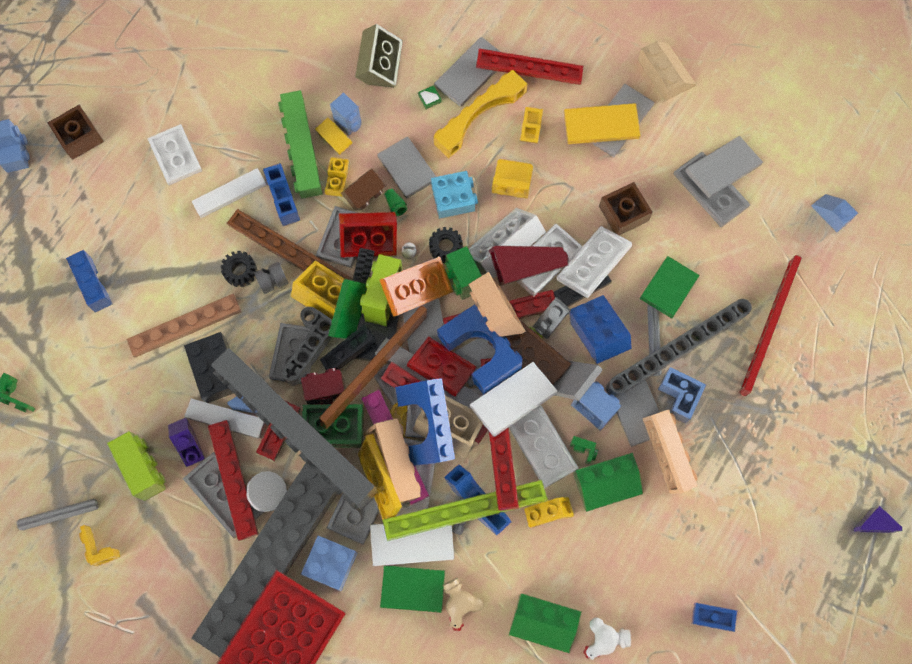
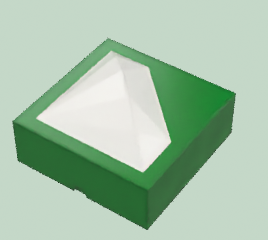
(429, 97)

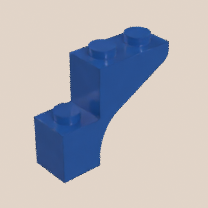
(466, 487)

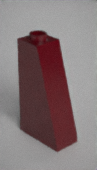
(524, 262)

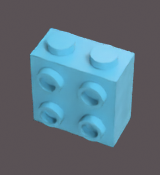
(453, 194)

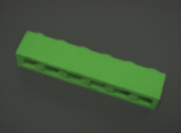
(301, 144)

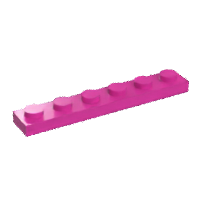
(379, 413)

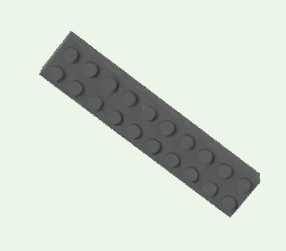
(298, 432)
(272, 550)

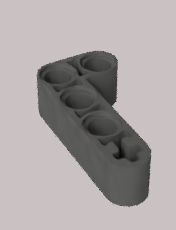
(305, 349)

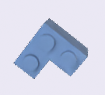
(12, 147)
(686, 392)

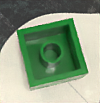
(462, 270)

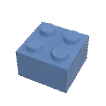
(597, 405)
(329, 563)

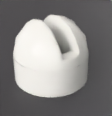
(408, 253)

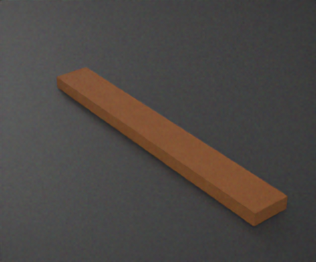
(276, 243)
(373, 367)

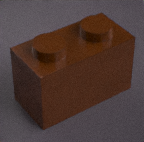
(363, 189)

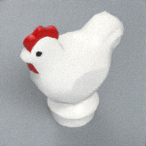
(606, 639)

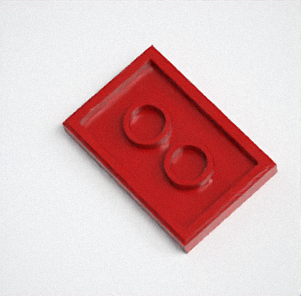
(436, 362)

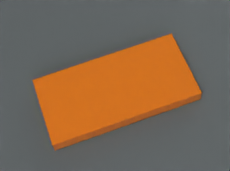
(416, 286)

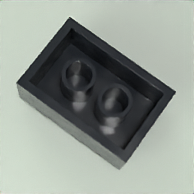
(201, 356)

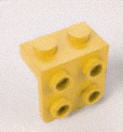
(512, 178)

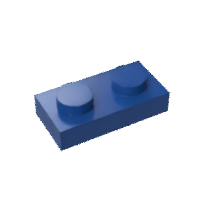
(714, 617)

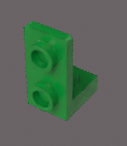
(7, 386)

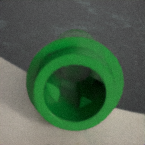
(395, 202)

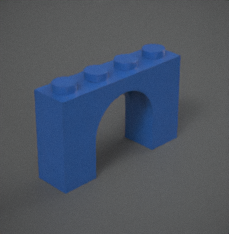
(471, 325)
(431, 398)

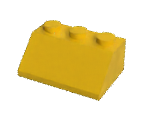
(318, 288)

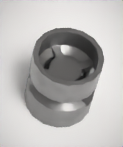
(271, 277)

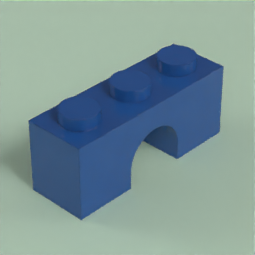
(281, 194)
(88, 282)

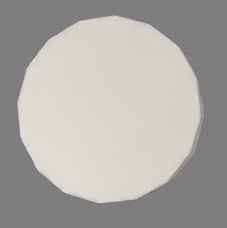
(265, 491)

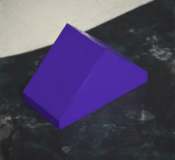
(878, 521)

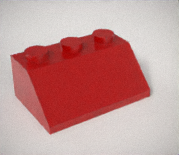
(369, 232)

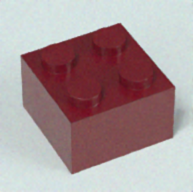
(323, 387)

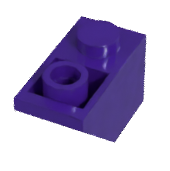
(185, 442)

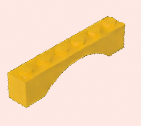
(505, 91)

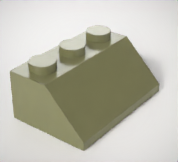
(379, 57)

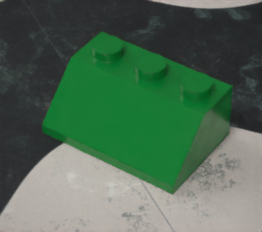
(608, 482)
(545, 623)

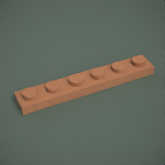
(183, 325)

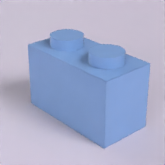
(346, 114)

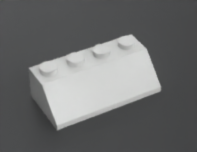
(516, 229)

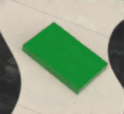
(669, 287)
(347, 309)
(412, 589)

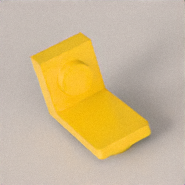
(549, 511)
(92, 556)

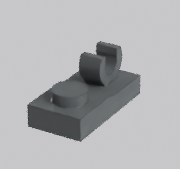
(551, 318)

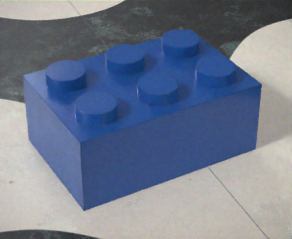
(600, 329)

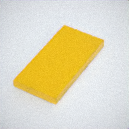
(601, 123)
(378, 475)

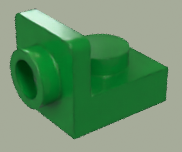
(581, 445)

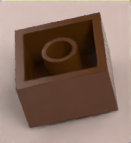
(75, 132)
(625, 209)

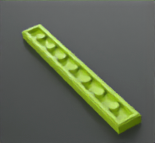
(458, 512)

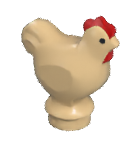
(459, 603)

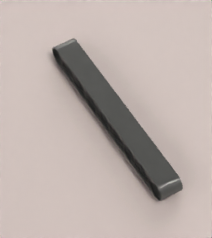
(685, 341)

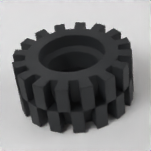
(441, 235)
(233, 260)
(363, 265)

